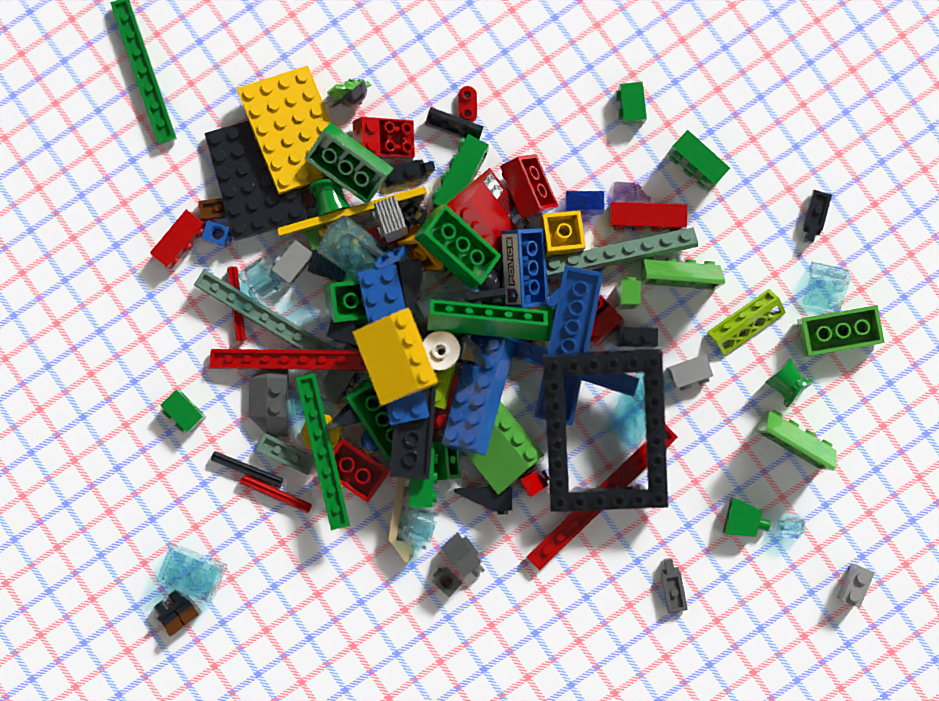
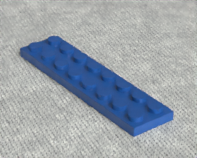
(382, 298)
(572, 329)

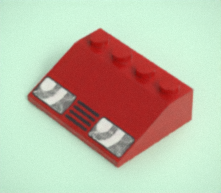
(488, 209)

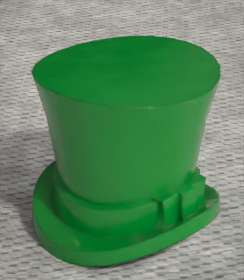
(329, 196)
(788, 382)

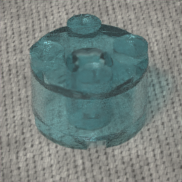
(260, 280)
(420, 527)

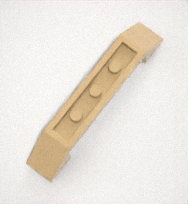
(404, 550)

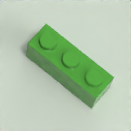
(628, 293)

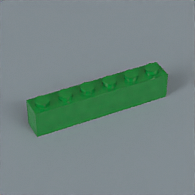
(487, 320)

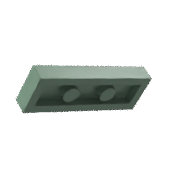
(286, 454)

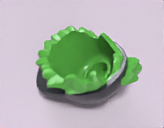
(350, 93)

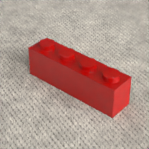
(647, 216)

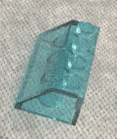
(351, 246)

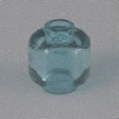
(791, 526)

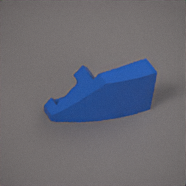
(391, 257)

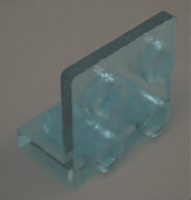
(826, 287)

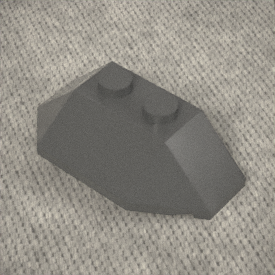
(270, 401)

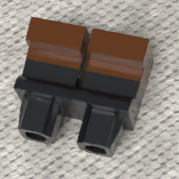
(178, 614)

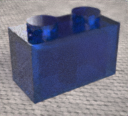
(586, 201)

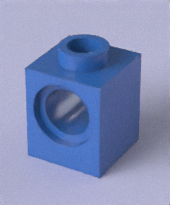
(209, 231)

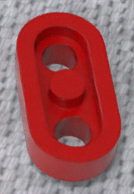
(467, 104)

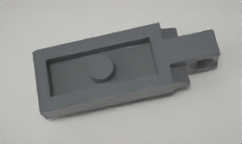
(673, 587)

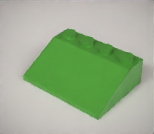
(681, 274)
(797, 441)
(509, 453)

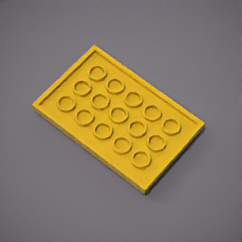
(286, 122)

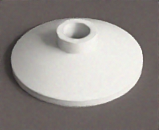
(441, 340)

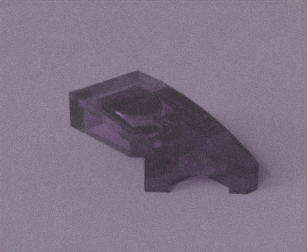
(629, 192)

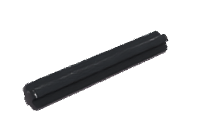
(247, 469)

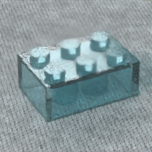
(191, 573)

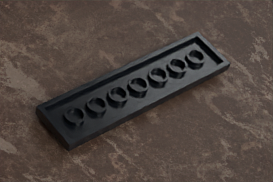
(414, 439)

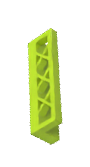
(745, 319)

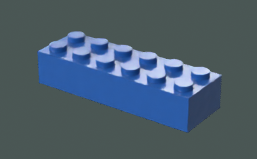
(479, 397)

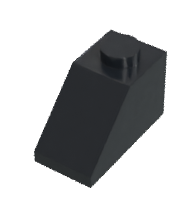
(469, 351)

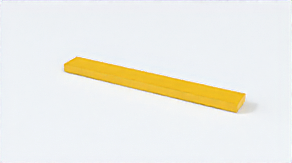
(349, 212)

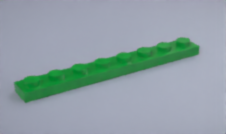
(143, 71)
(323, 451)

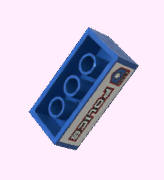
(524, 268)

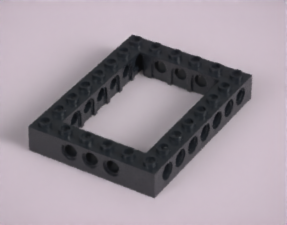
(606, 362)

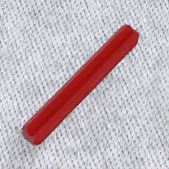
(238, 319)
(276, 494)

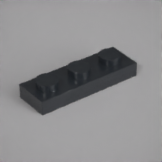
(452, 124)

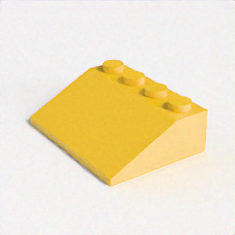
(395, 357)

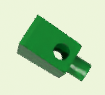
(744, 519)

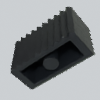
(323, 267)
(637, 337)

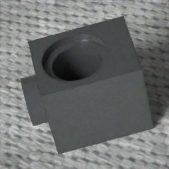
(449, 589)

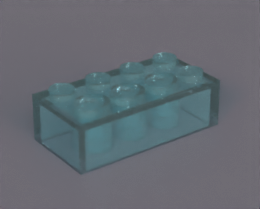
(627, 418)

